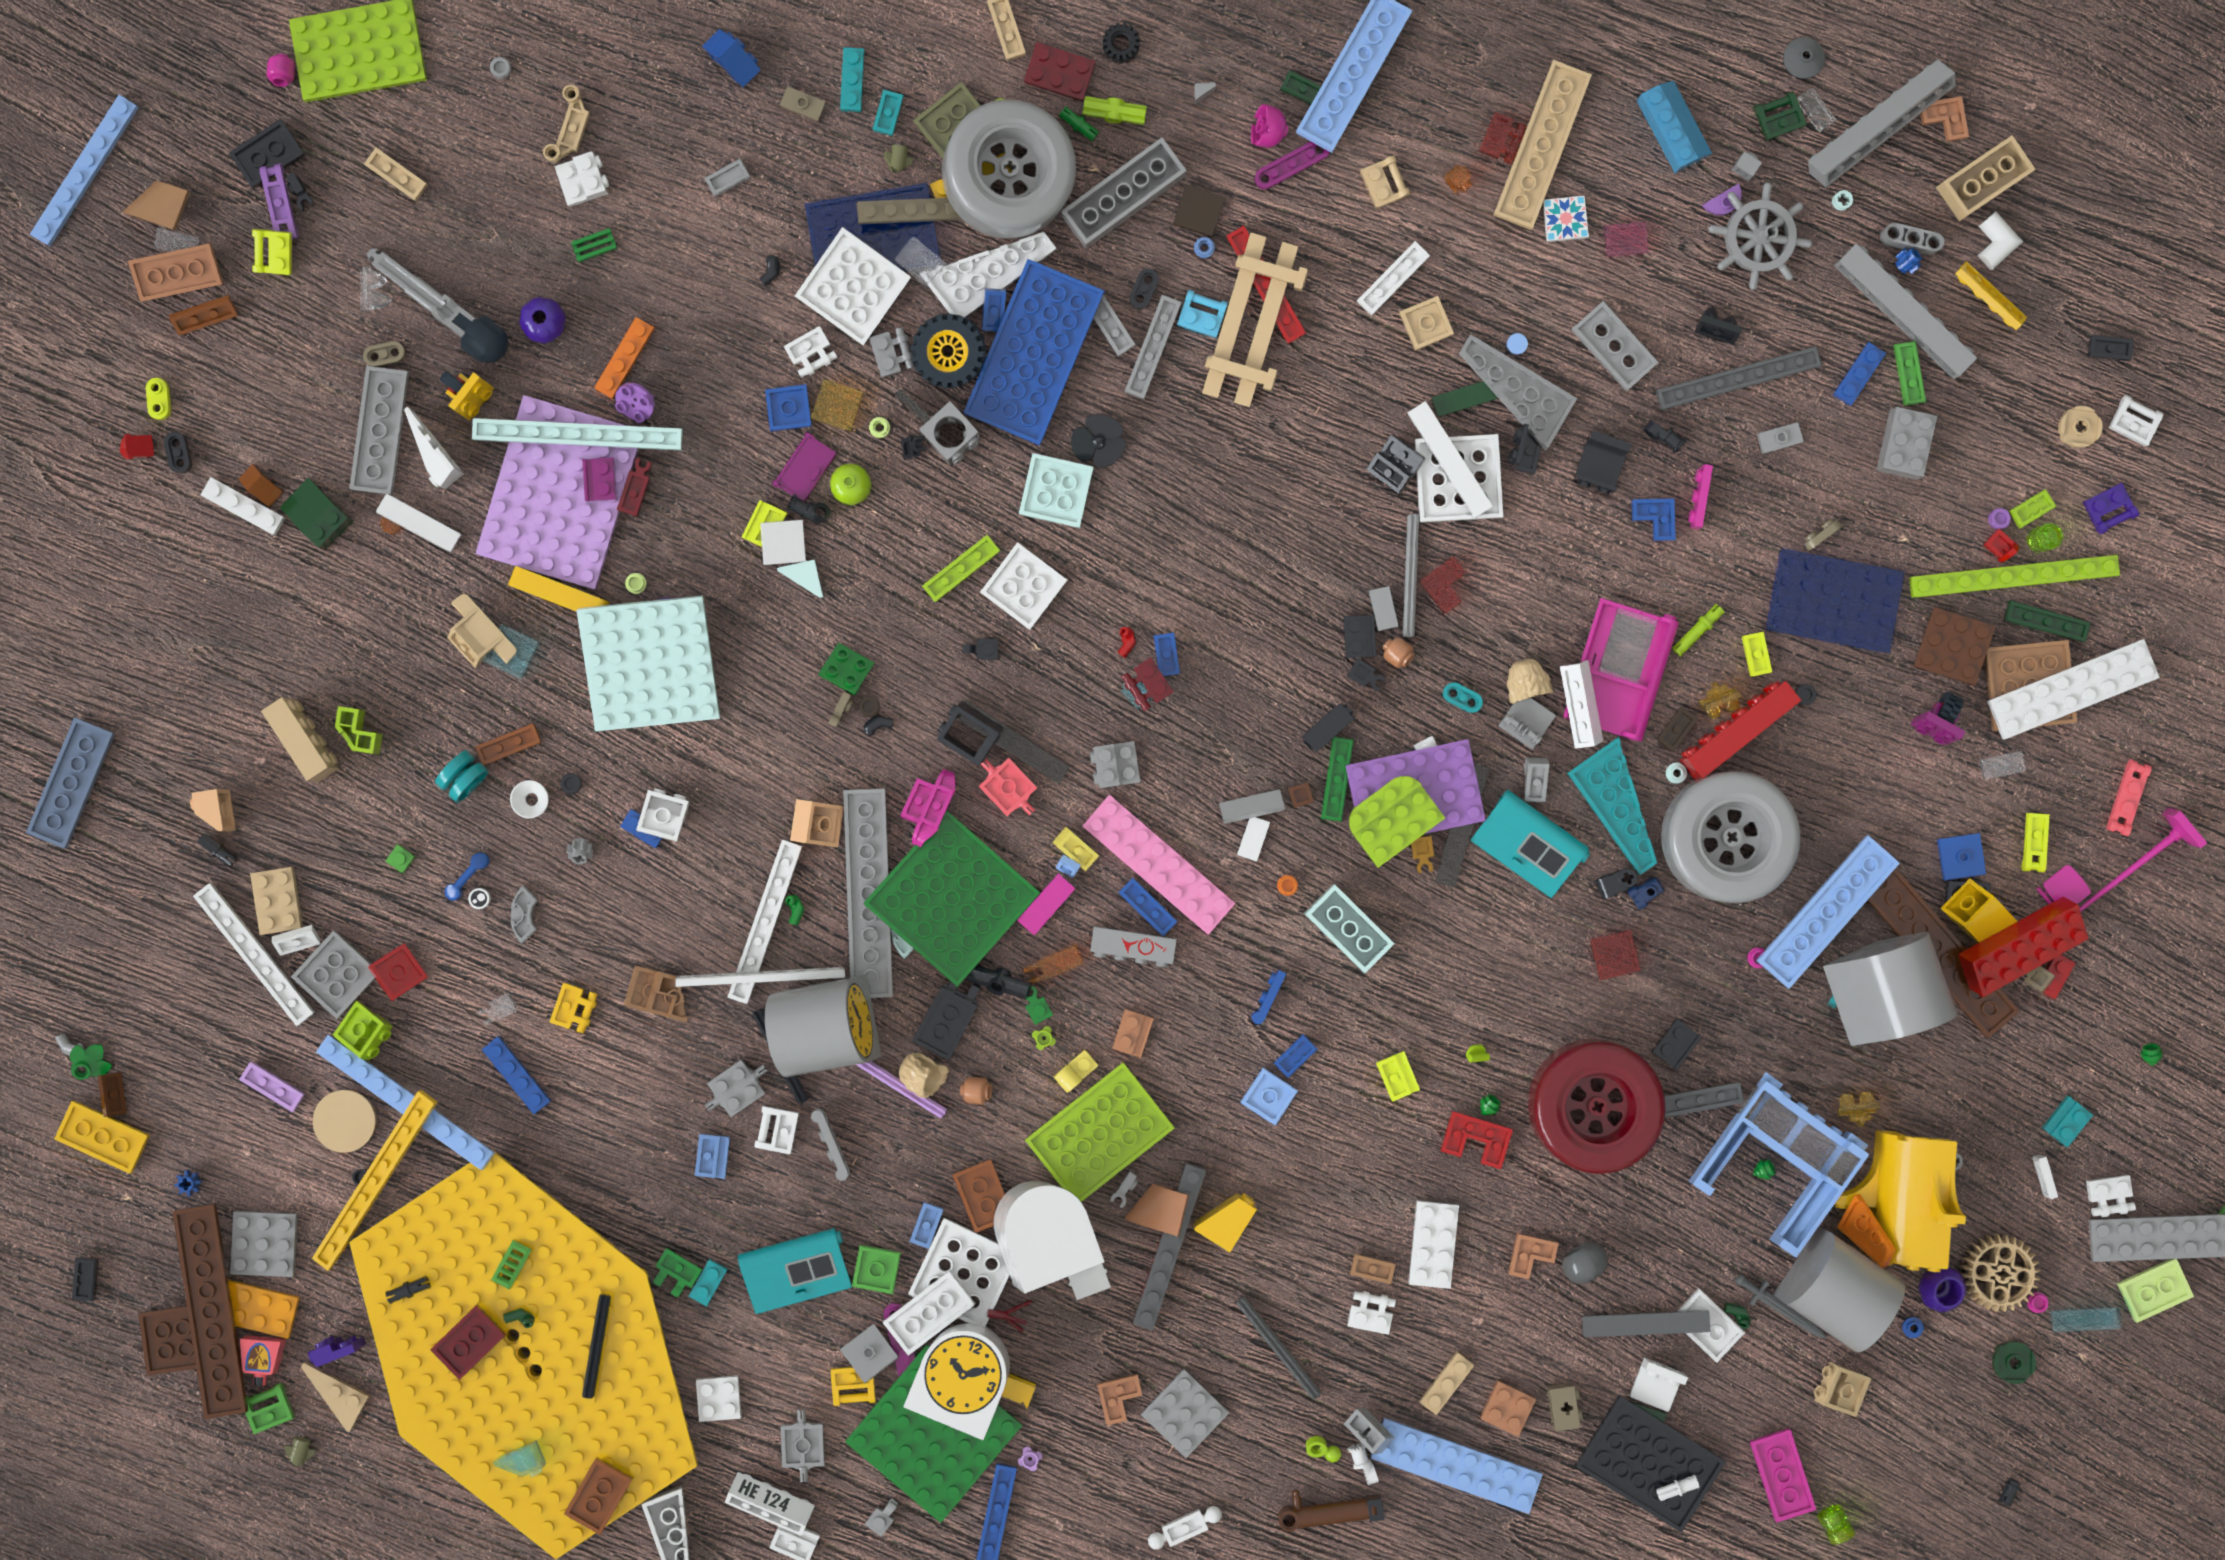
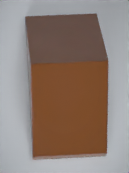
(260, 485)

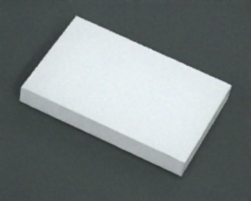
(1723, 1329)

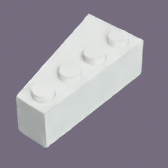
(668, 1523)

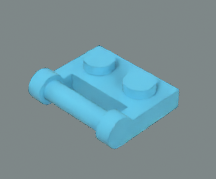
(1199, 320)

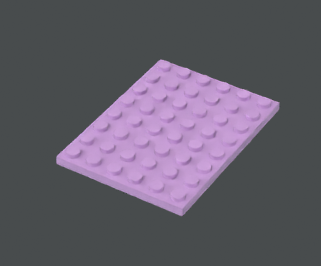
(540, 503)

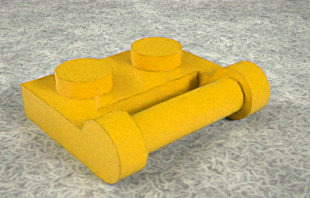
(847, 1378)

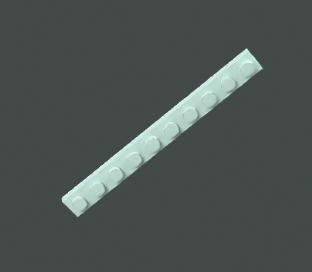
(577, 434)

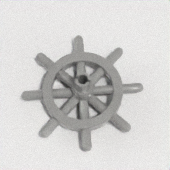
(1760, 236)

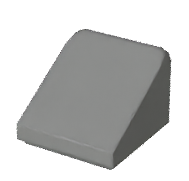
(1203, 90)

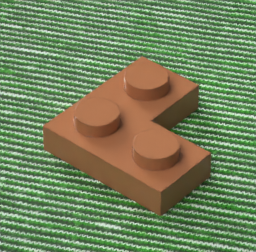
(1952, 114)
(1526, 1250)
(1112, 1396)

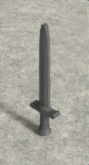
(1761, 1294)

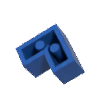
(729, 54)

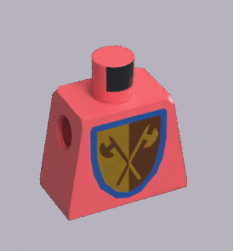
(261, 1356)

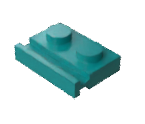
(2067, 1121)

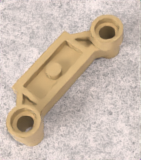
(572, 128)

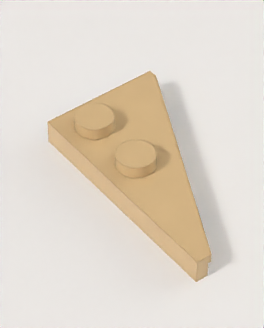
(340, 1396)

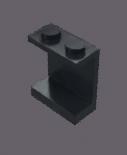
(1601, 462)

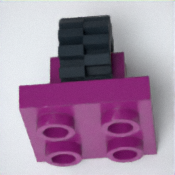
(1941, 720)

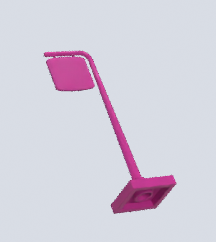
(2070, 884)

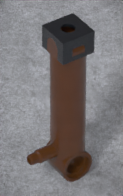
(1330, 1513)

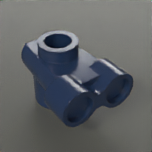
(1642, 895)

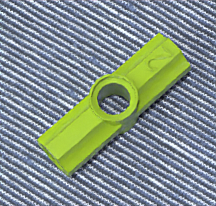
(1114, 110)

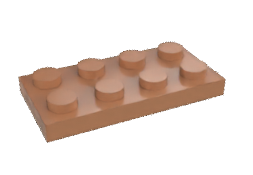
(175, 272)

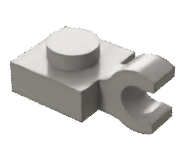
(1128, 1183)
(881, 1518)

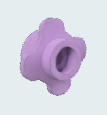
(1031, 1465)

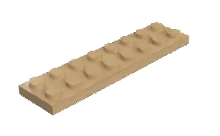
(1542, 144)

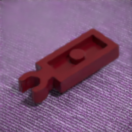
(634, 489)

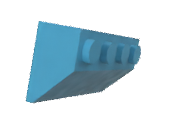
(1673, 126)

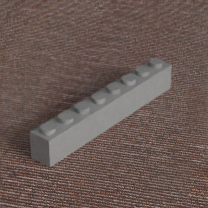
(1881, 123)
(1905, 311)

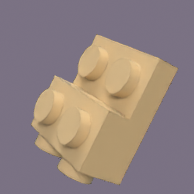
(1842, 1389)

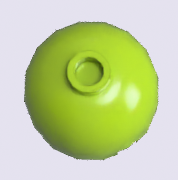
(850, 484)

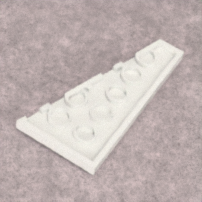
(963, 283)

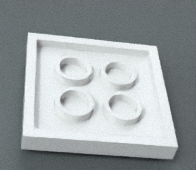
(1023, 586)

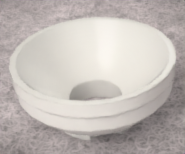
(519, 796)

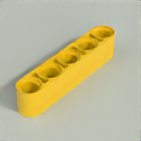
(552, 590)

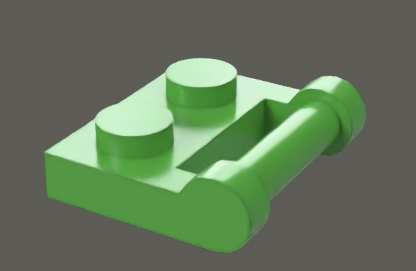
(272, 1414)

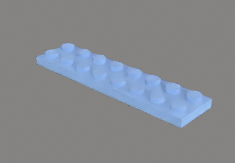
(1353, 73)
(1827, 911)
(1460, 1466)

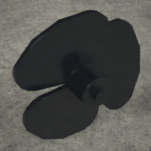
(1104, 439)

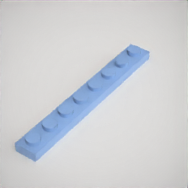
(84, 170)

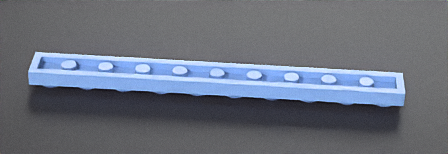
(400, 1098)

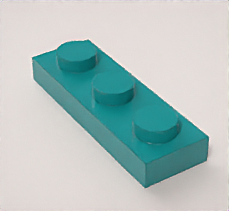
(852, 79)

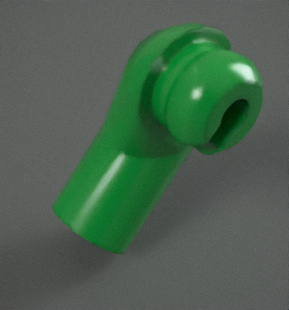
(796, 907)

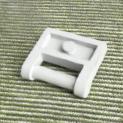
(2133, 426)
(783, 1131)

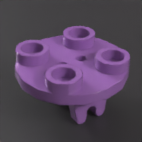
(634, 402)

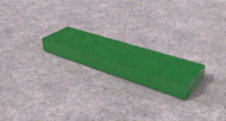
(1336, 779)

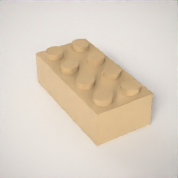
(1985, 178)
(300, 739)

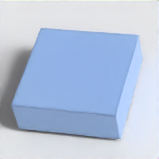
(1068, 866)

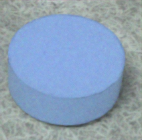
(1516, 344)

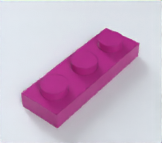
(1700, 496)

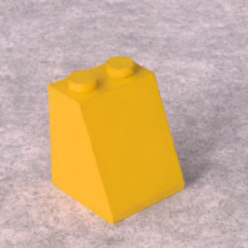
(1977, 912)
(1226, 1221)

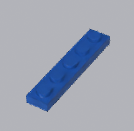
(996, 1512)

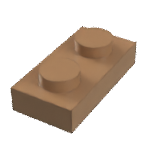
(1372, 1268)

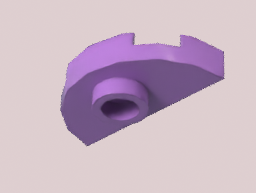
(1721, 204)

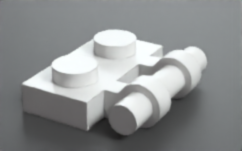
(807, 346)
(2110, 1188)
(1368, 1318)

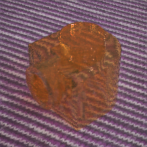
(1458, 179)

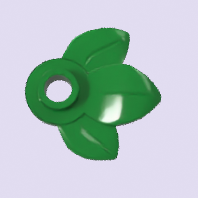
(90, 1059)

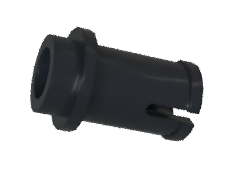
(2009, 1491)

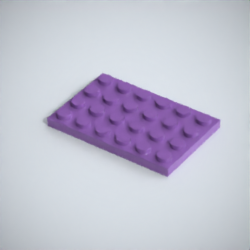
(1442, 770)

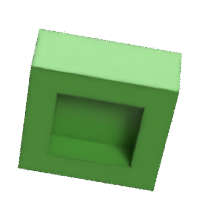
(400, 858)

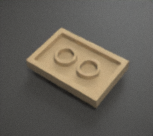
(276, 900)

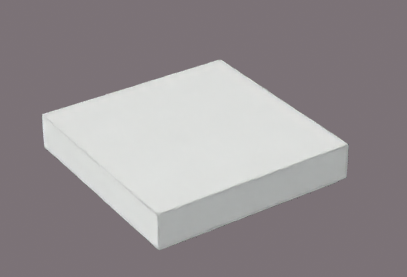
(782, 542)

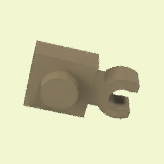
(844, 704)
(2039, 979)

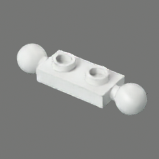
(1184, 1527)

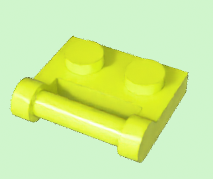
(279, 251)

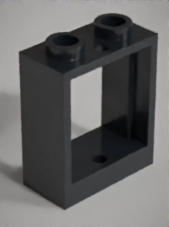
(976, 717)
(1327, 727)

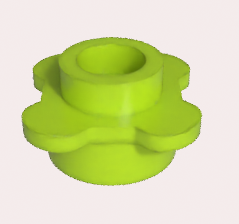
(1037, 1035)

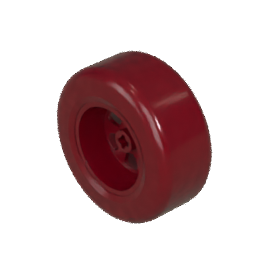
(1640, 1108)

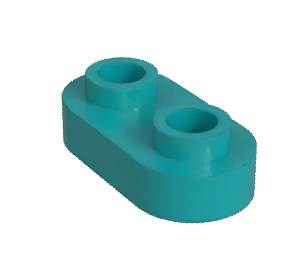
(1462, 696)

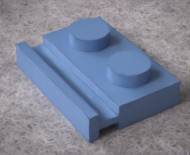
(712, 1156)

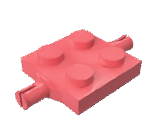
(1007, 787)

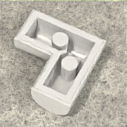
(2003, 240)

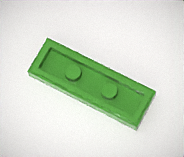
(1909, 373)

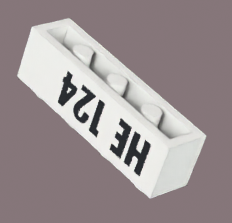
(769, 1503)

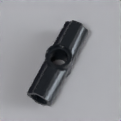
(1000, 982)

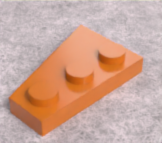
(1866, 1232)

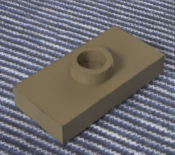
(803, 104)

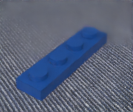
(516, 1075)

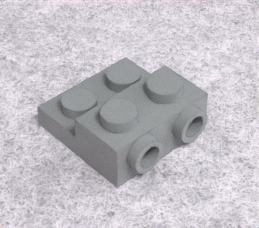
(1115, 764)

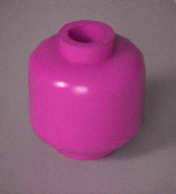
(280, 70)

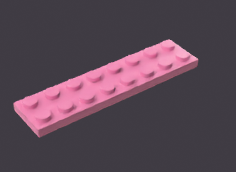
(1158, 864)

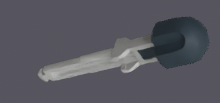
(479, 337)

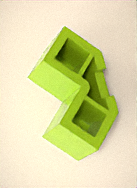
(350, 725)

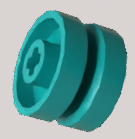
(461, 776)

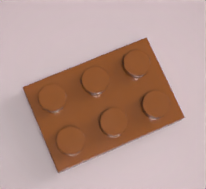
(980, 1193)
(598, 1496)

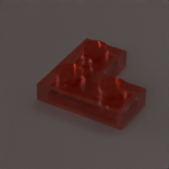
(1438, 584)

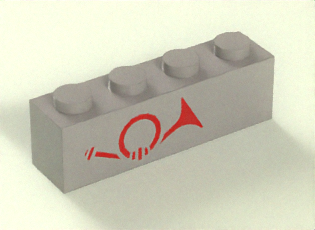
(1133, 945)

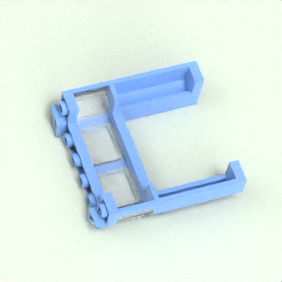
(1802, 1141)

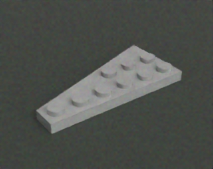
(1520, 390)

